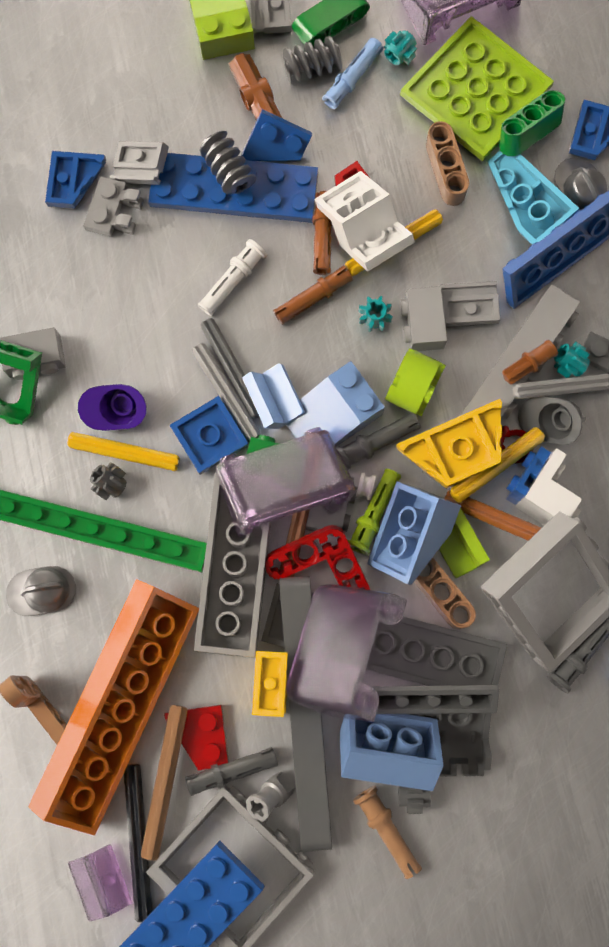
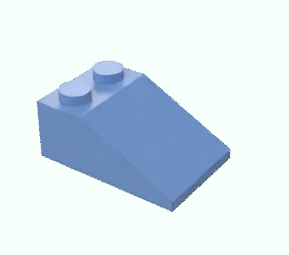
(340, 405)
(412, 532)

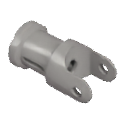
(270, 796)

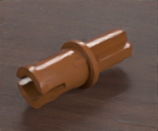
(530, 362)

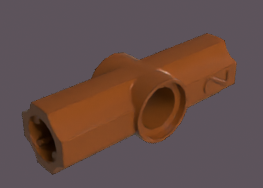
(253, 88)

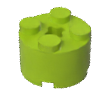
(415, 382)

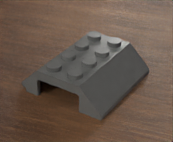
(461, 716)

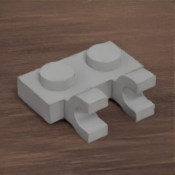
(106, 207)

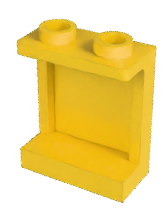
(270, 684)

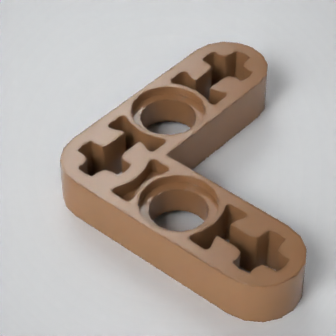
(23, 692)

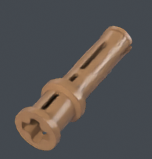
(380, 819)

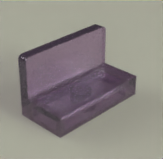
(100, 883)

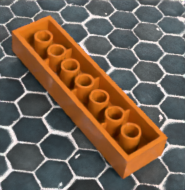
(113, 709)

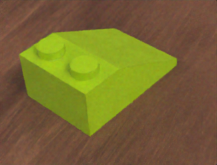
(222, 27)

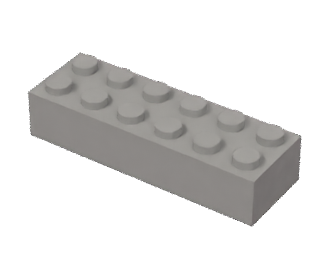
(231, 584)

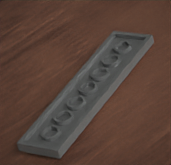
(418, 651)

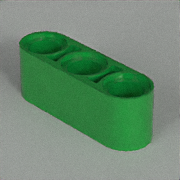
(328, 19)
(532, 123)

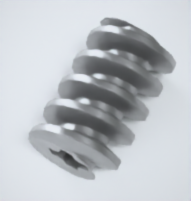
(312, 58)
(226, 163)

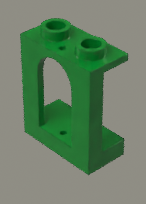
(30, 362)

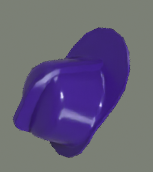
(112, 407)

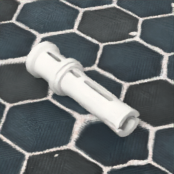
(239, 269)

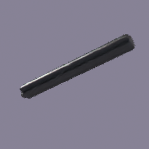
(136, 834)

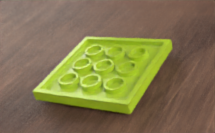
(475, 86)

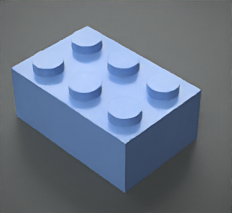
(392, 750)

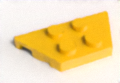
(458, 446)

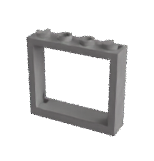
(525, 565)
(168, 880)

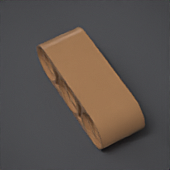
(447, 151)
(454, 600)

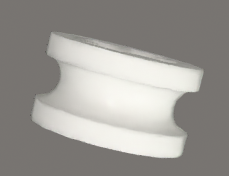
(365, 486)

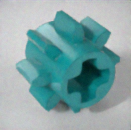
(400, 47)
(373, 321)
(571, 360)

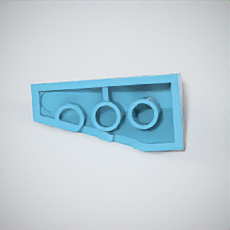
(530, 197)

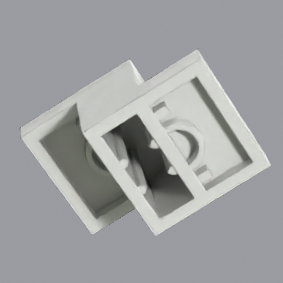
(364, 220)
(547, 496)

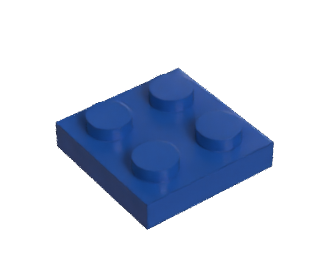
(209, 435)

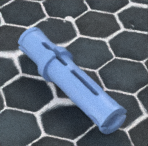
(346, 81)

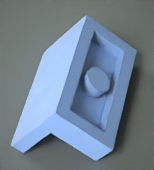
(274, 397)

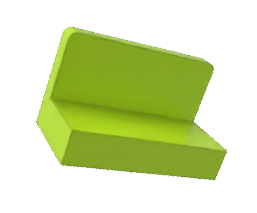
(462, 548)

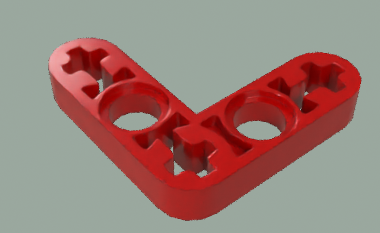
(331, 553)

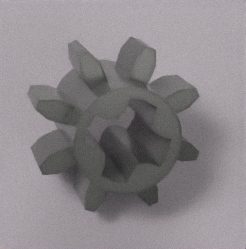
(108, 481)
(414, 799)

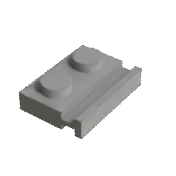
(270, 16)
(139, 162)
(470, 303)

